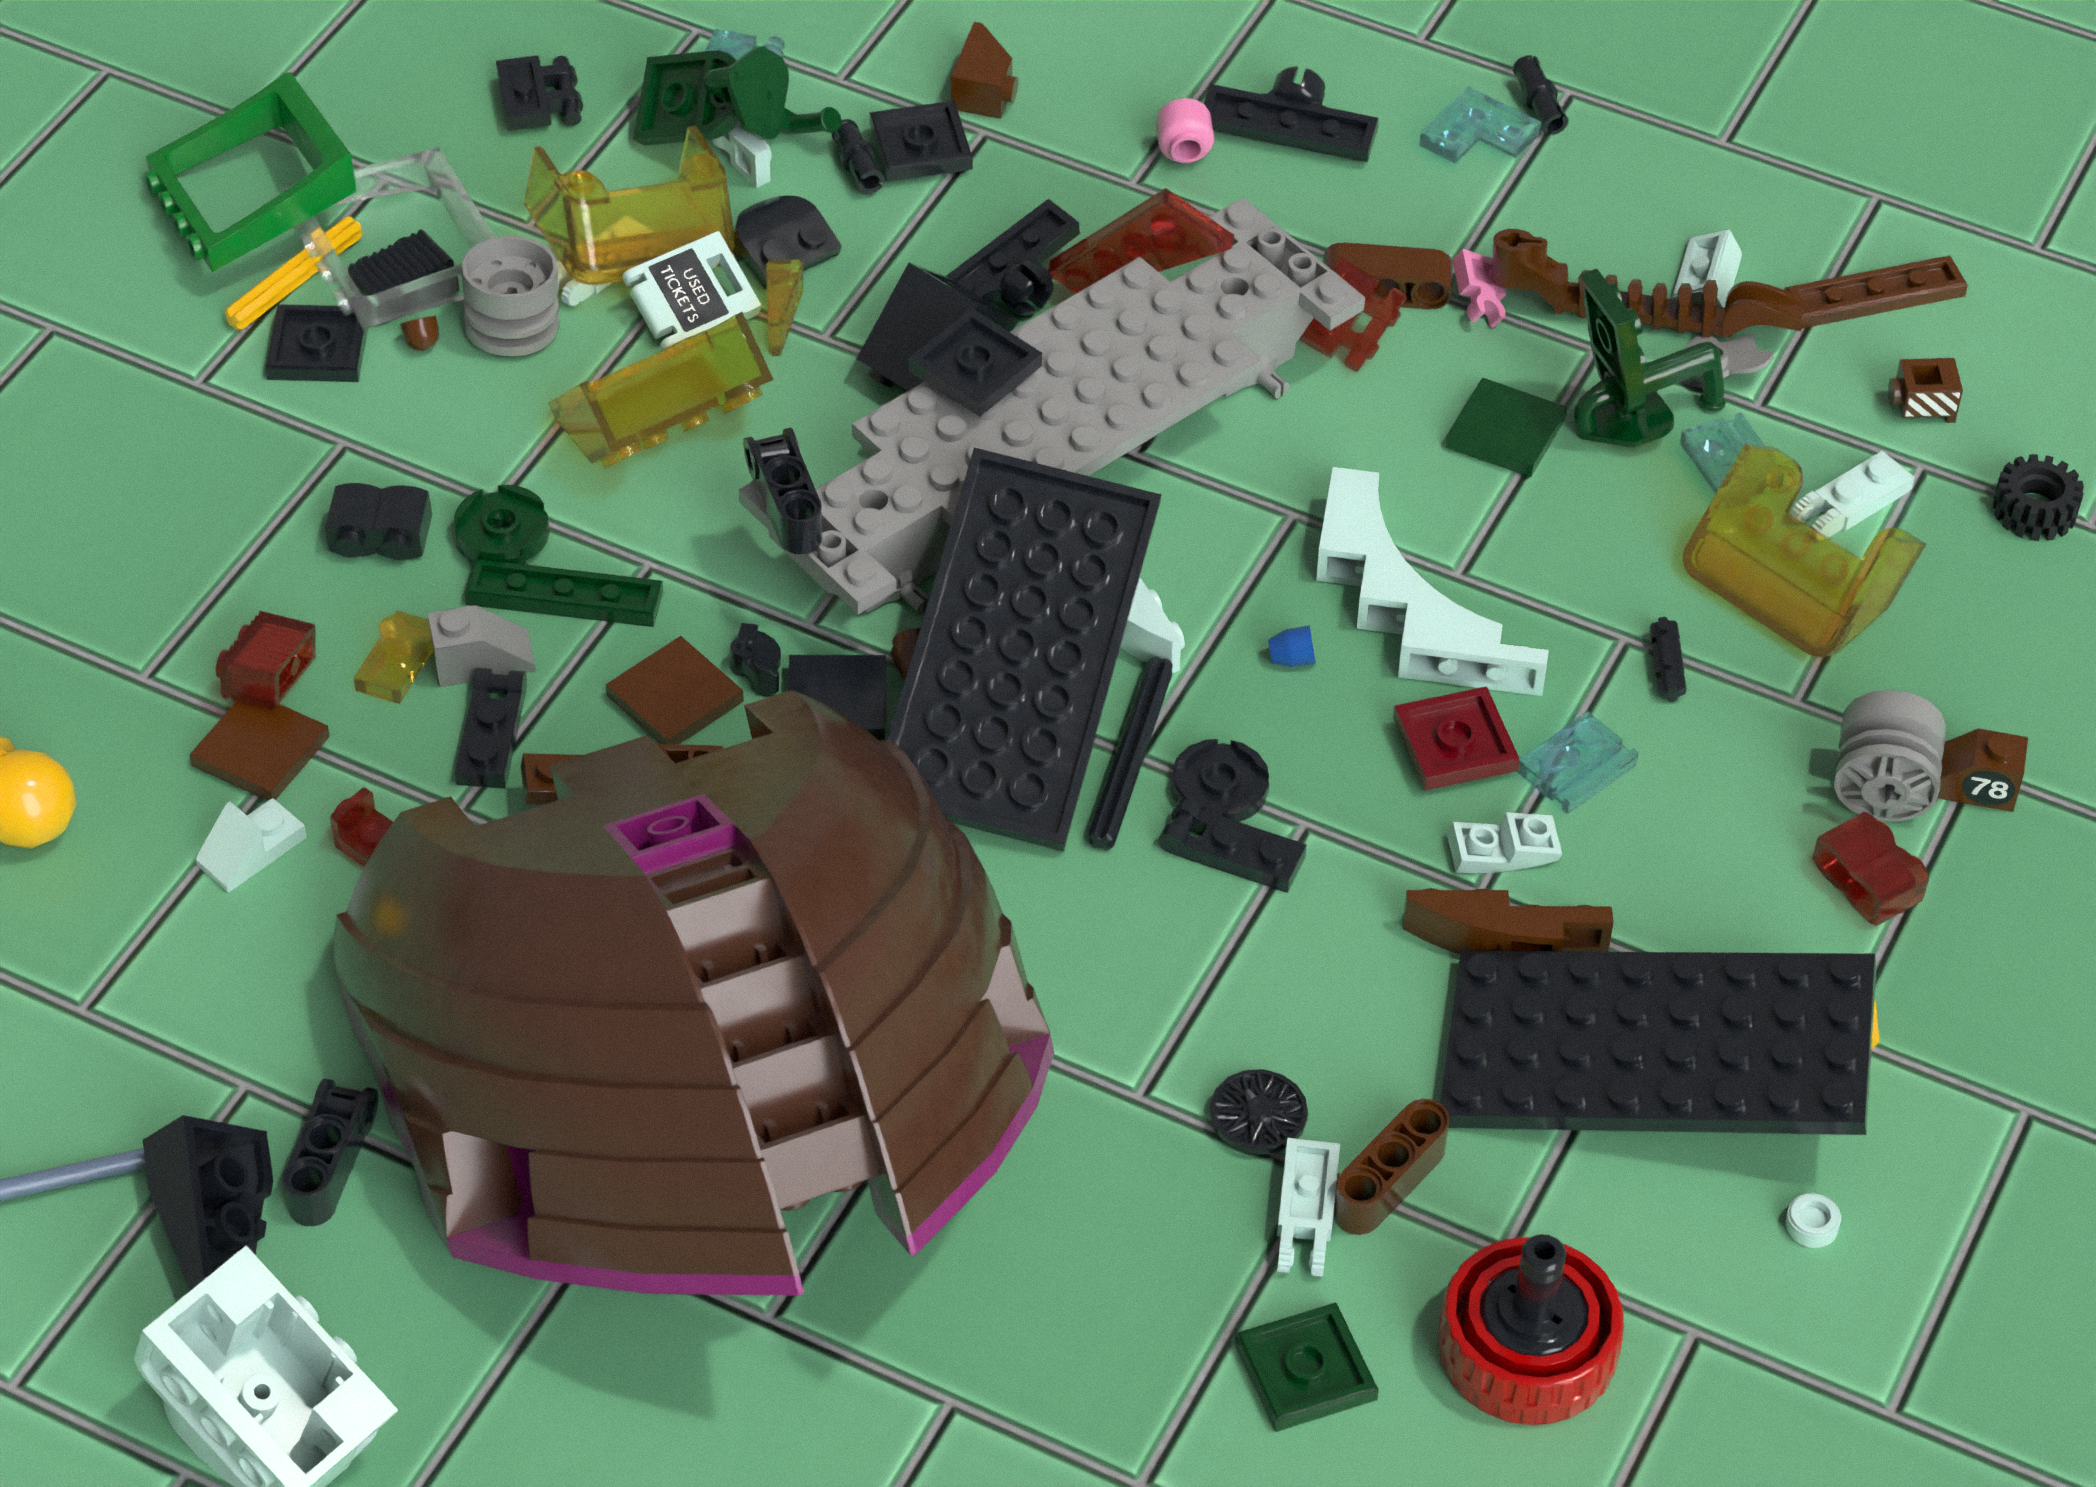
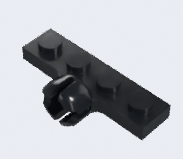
(1292, 117)
(1011, 265)

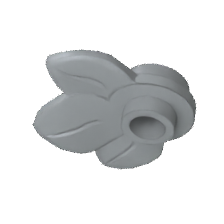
(1737, 354)

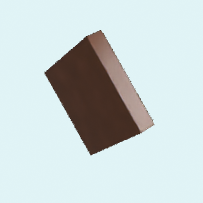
(674, 692)
(259, 747)

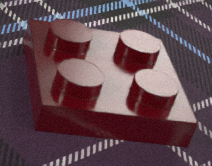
(1456, 738)

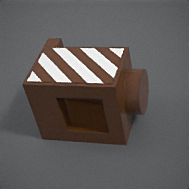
(1927, 388)

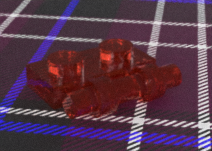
(1362, 345)

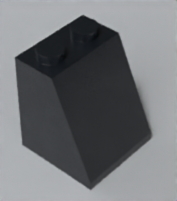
(914, 315)

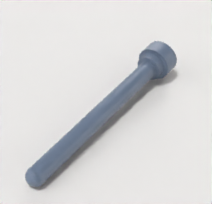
(72, 1174)

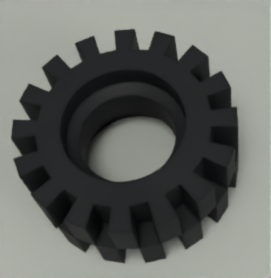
(2034, 515)

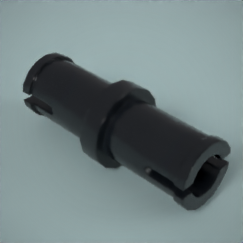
(1540, 95)
(858, 157)

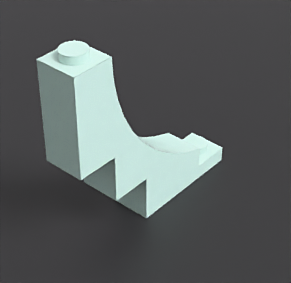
(1439, 636)

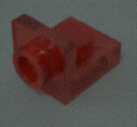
(358, 826)

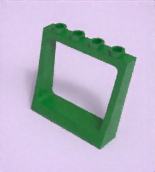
(276, 105)

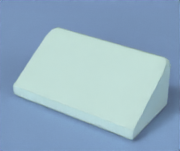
(1710, 258)

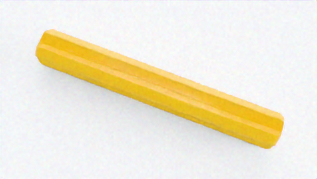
(288, 277)

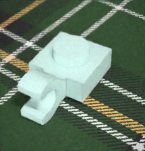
(747, 155)

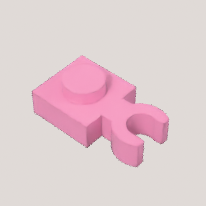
(1475, 281)

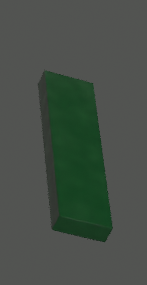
(564, 592)

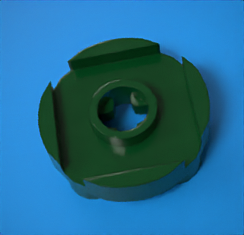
(511, 504)

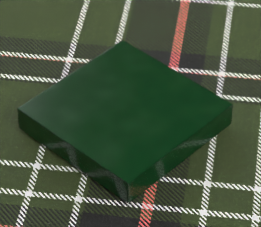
(1506, 427)
(1306, 1367)

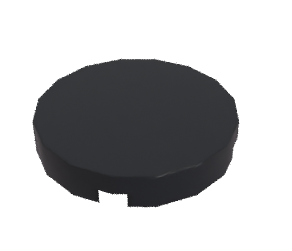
(1222, 778)

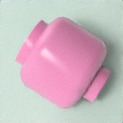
(1184, 130)

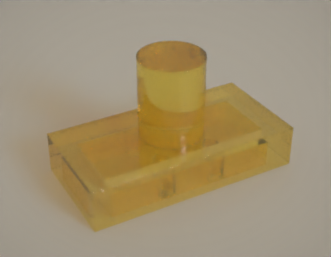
(395, 657)

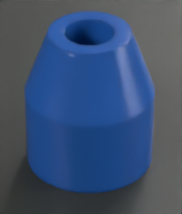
(1292, 647)

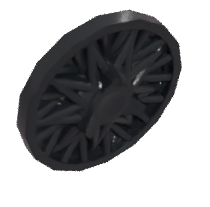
(1258, 1111)

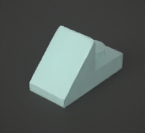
(248, 843)

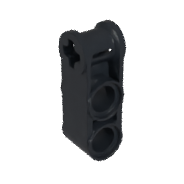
(786, 490)
(336, 1122)

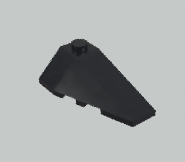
(208, 1190)

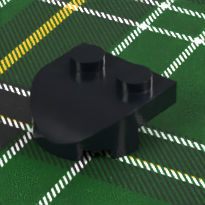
(783, 230)

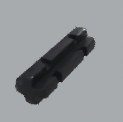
(1668, 659)

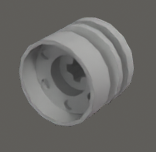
(510, 295)
(1890, 755)

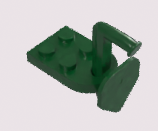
(692, 91)
(1626, 403)

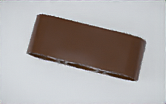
(1417, 272)
(1383, 1186)

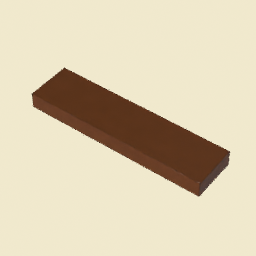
(1879, 291)

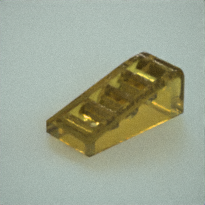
(783, 299)

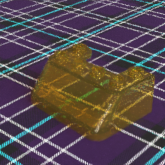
(662, 392)
(1785, 568)

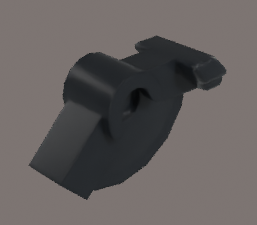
(757, 658)

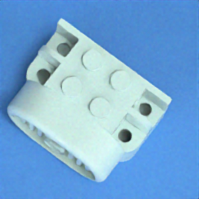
(259, 1381)

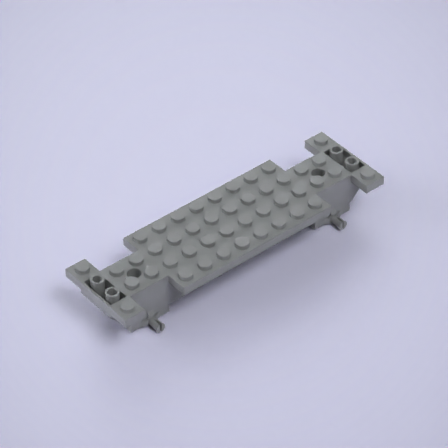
(1111, 376)

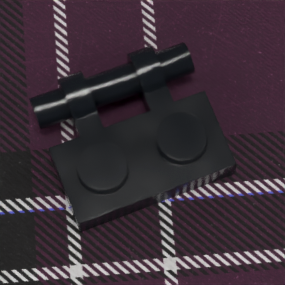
(525, 95)

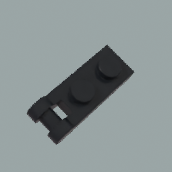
(491, 729)
(1232, 846)

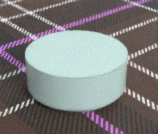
(1813, 1220)

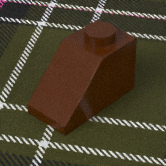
(983, 75)

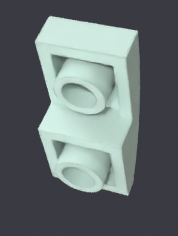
(1513, 845)

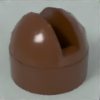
(421, 332)

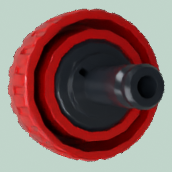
(1530, 1330)

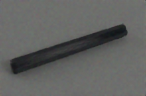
(1130, 753)

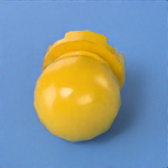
(34, 797)

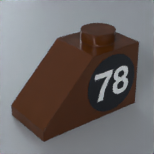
(1983, 769)

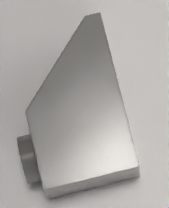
(477, 639)

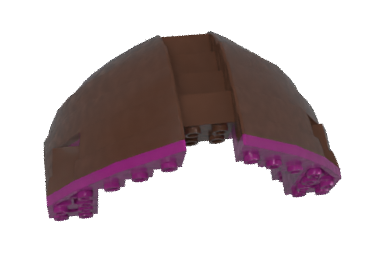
(692, 1008)

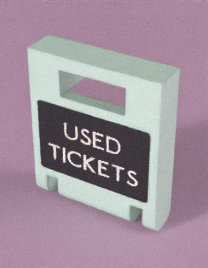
(684, 292)

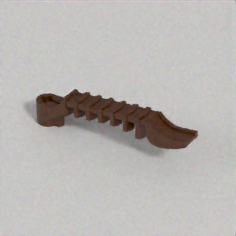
(1523, 264)

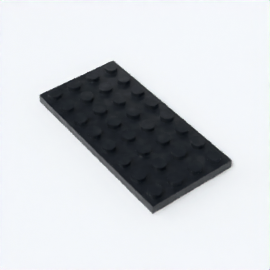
(1022, 643)
(1661, 1042)

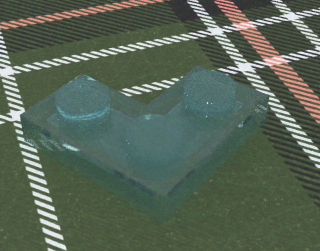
(1477, 118)

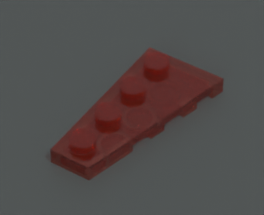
(1159, 230)

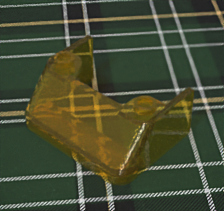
(609, 232)

